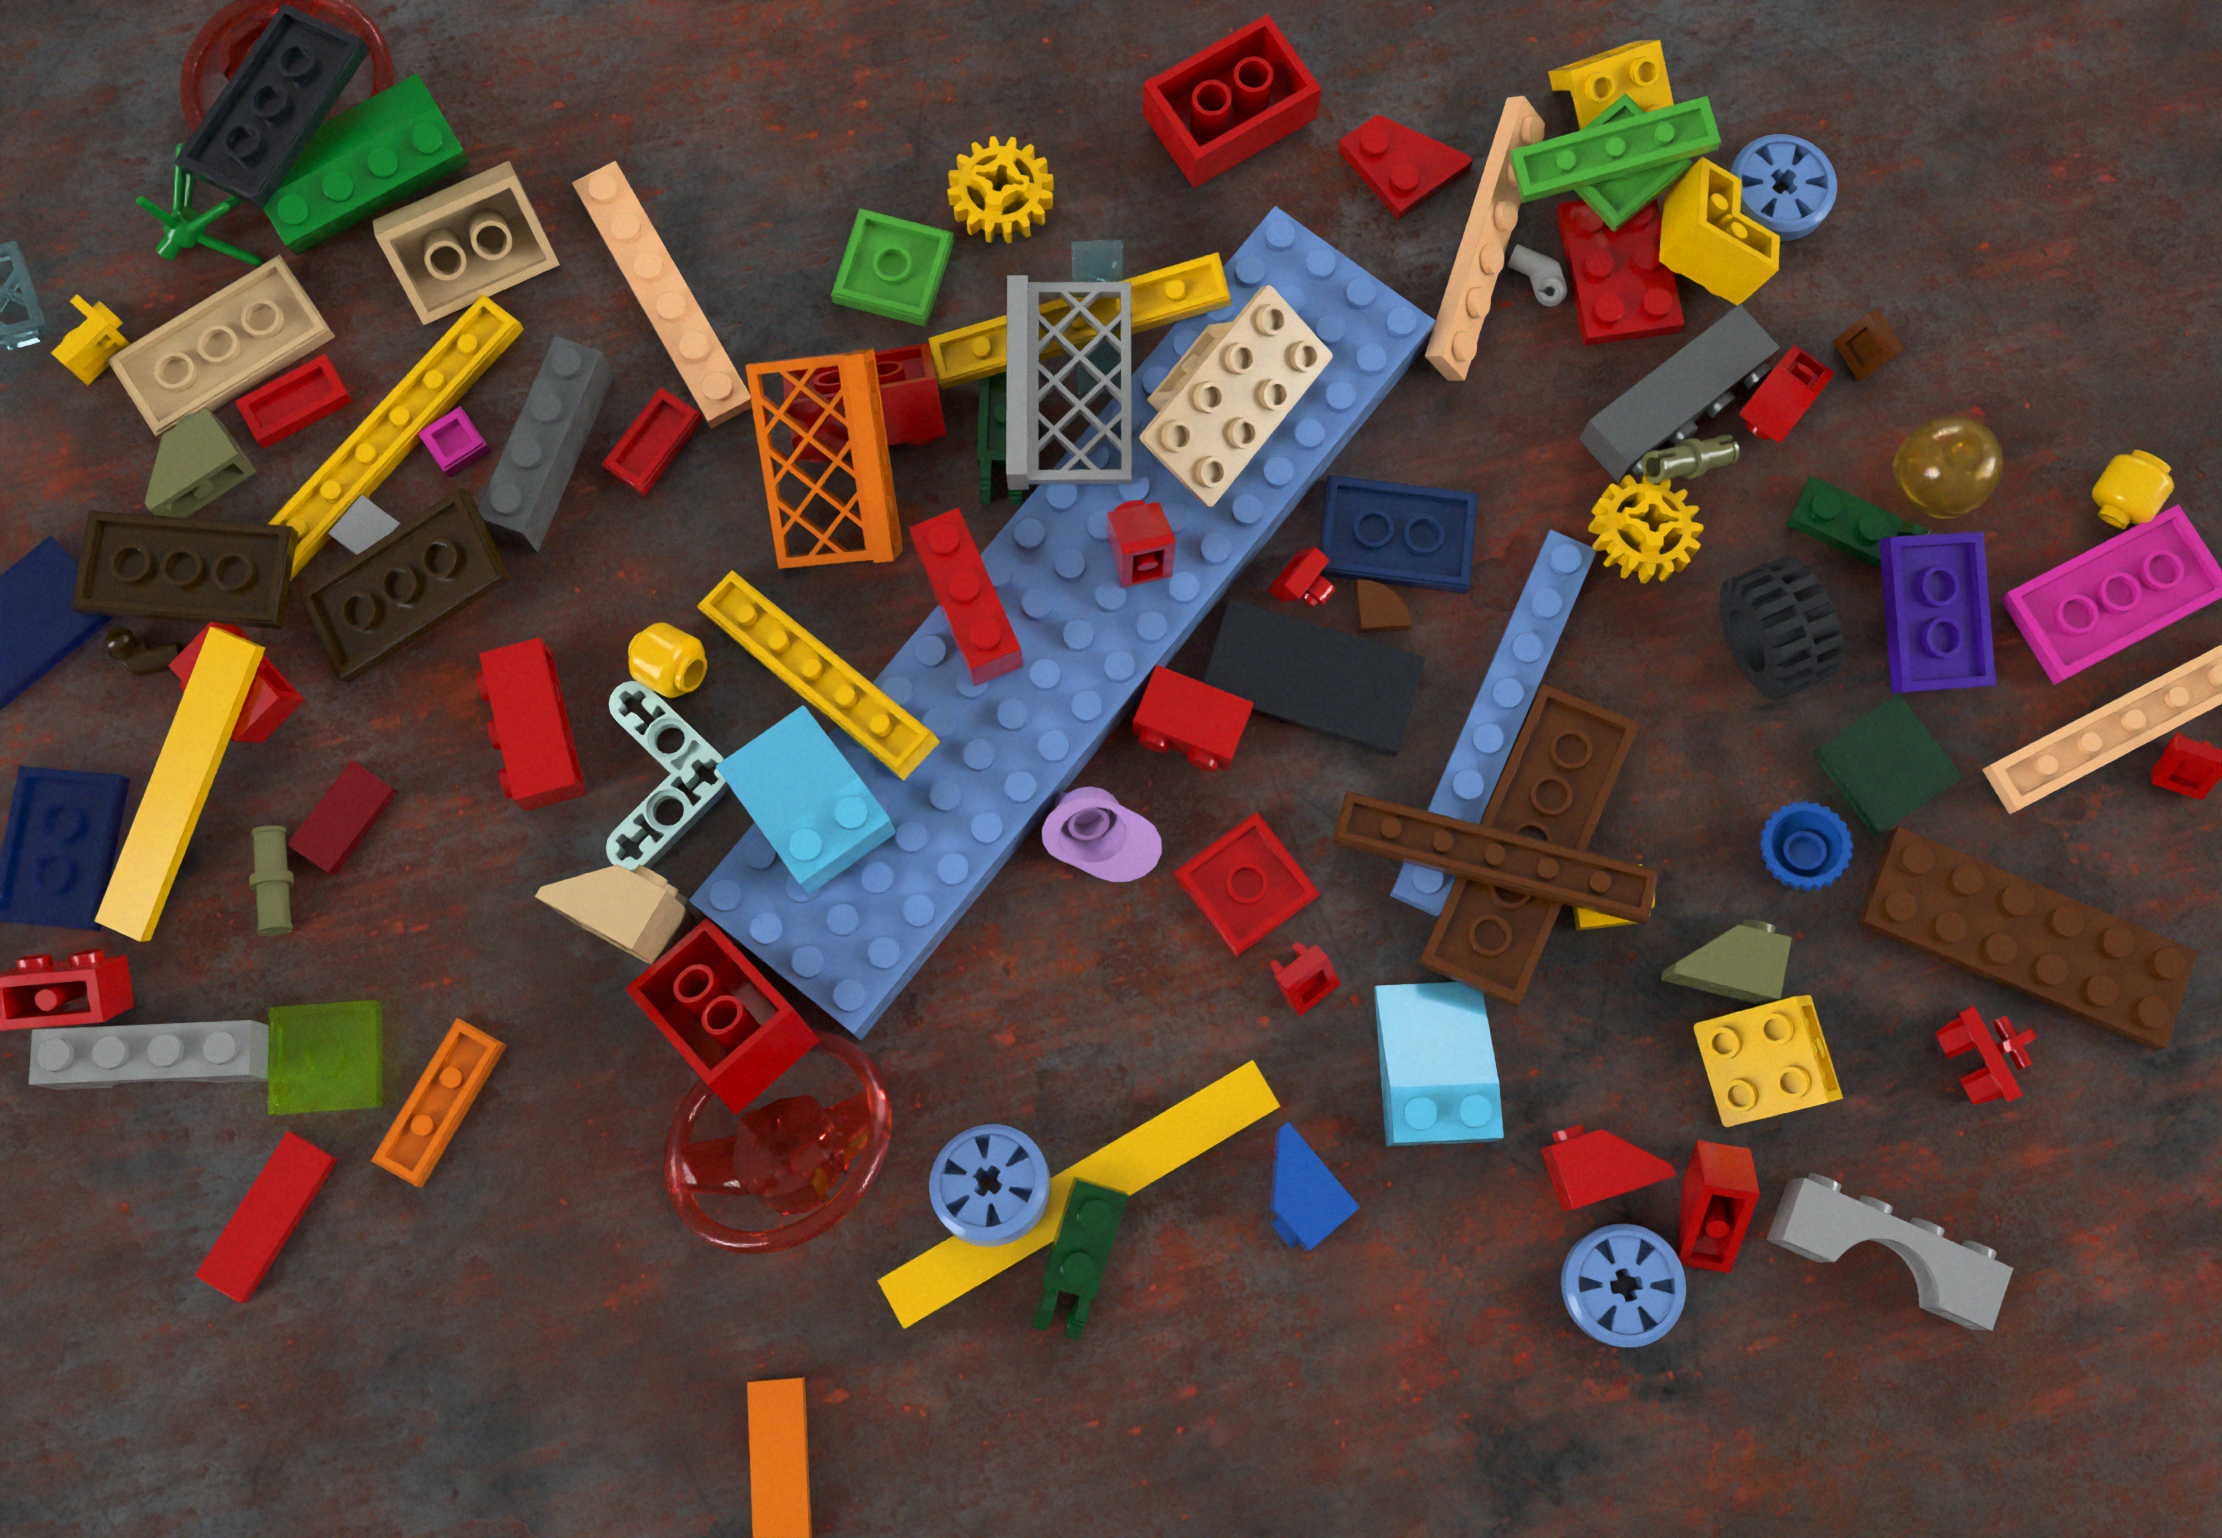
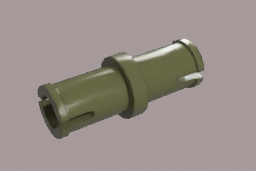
(1690, 458)
(271, 880)

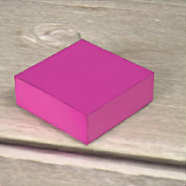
(454, 442)

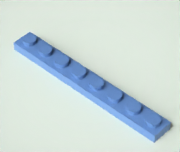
(1501, 704)

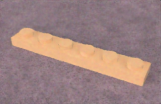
(1483, 245)
(663, 294)
(2108, 732)

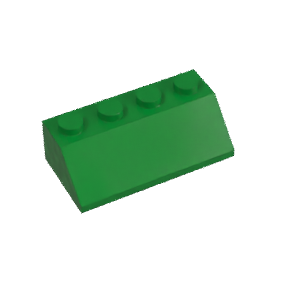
(364, 164)

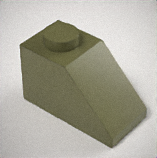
(195, 466)
(1738, 964)

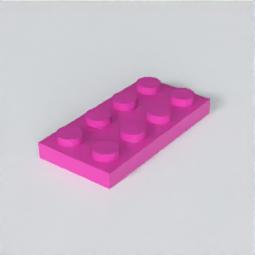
(2115, 594)

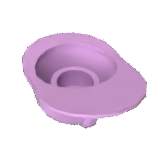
(1101, 836)

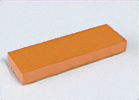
(439, 1103)
(779, 1458)

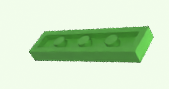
(1615, 149)

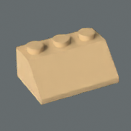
(465, 242)
(624, 908)

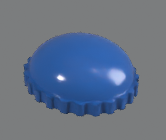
(1806, 846)

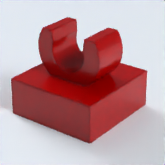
(1302, 579)
(2188, 767)
(1306, 978)

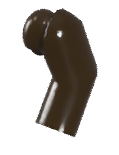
(137, 655)

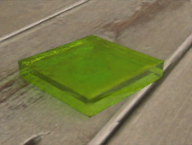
(325, 1057)

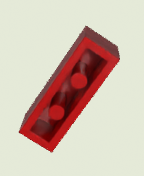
(966, 597)
(530, 725)

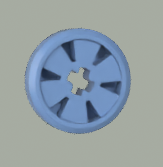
(1802, 168)
(994, 1217)
(1606, 1315)

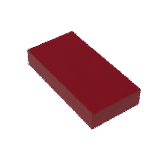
(342, 818)

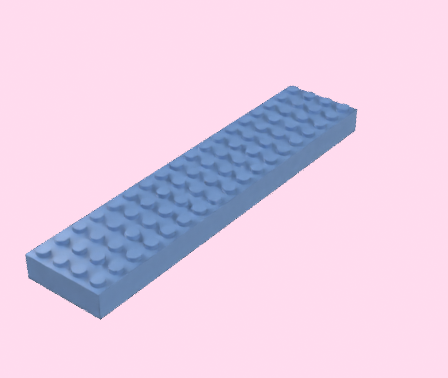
(1081, 643)

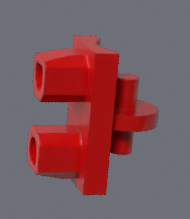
(1994, 1078)

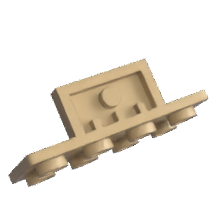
(1232, 393)

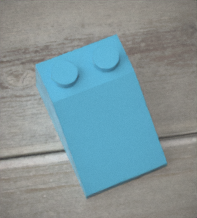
(806, 799)
(1436, 1065)

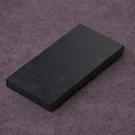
(272, 106)
(1315, 676)

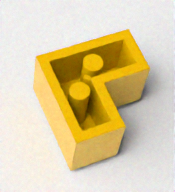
(1710, 237)

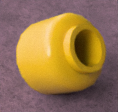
(2132, 489)
(667, 660)

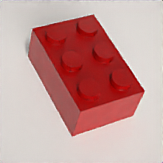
(1231, 100)
(722, 1015)

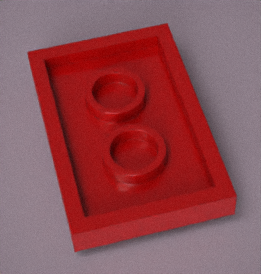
(1618, 276)

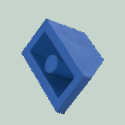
(1305, 1193)

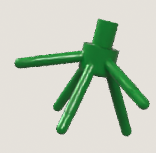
(186, 226)

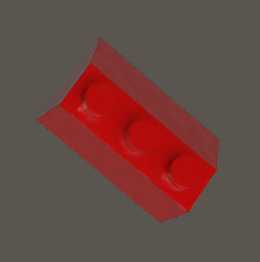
(907, 395)

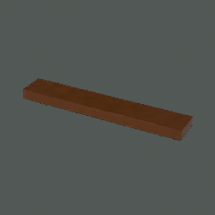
(1496, 857)

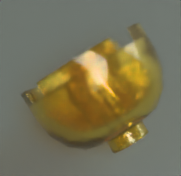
(1949, 466)

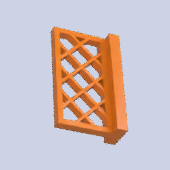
(868, 451)

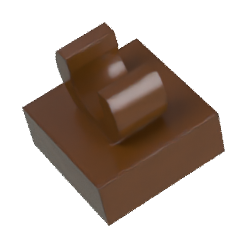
(1869, 345)

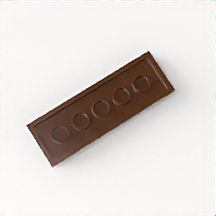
(1548, 793)
(2028, 938)

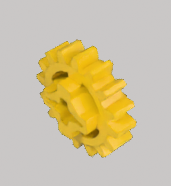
(1005, 209)
(1645, 528)

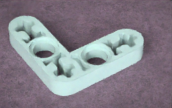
(680, 765)

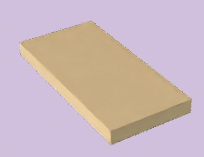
(221, 346)

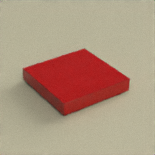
(1246, 884)

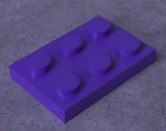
(1937, 612)

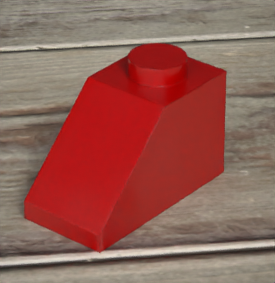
(1785, 395)
(1141, 542)
(1598, 1166)
(1715, 1205)

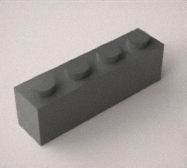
(1680, 393)
(546, 444)

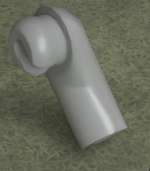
(1543, 273)

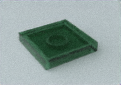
(1887, 764)

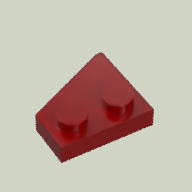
(1401, 163)

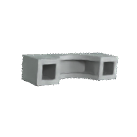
(149, 1053)
(1951, 1278)

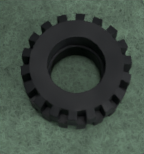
(1781, 627)

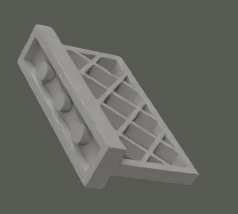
(1023, 382)

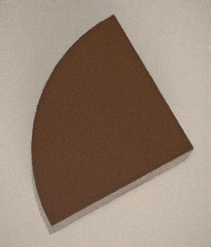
(1380, 608)

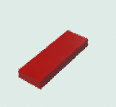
(266, 1217)

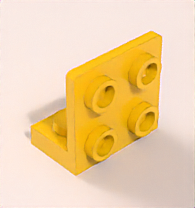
(1605, 77)
(1767, 1060)

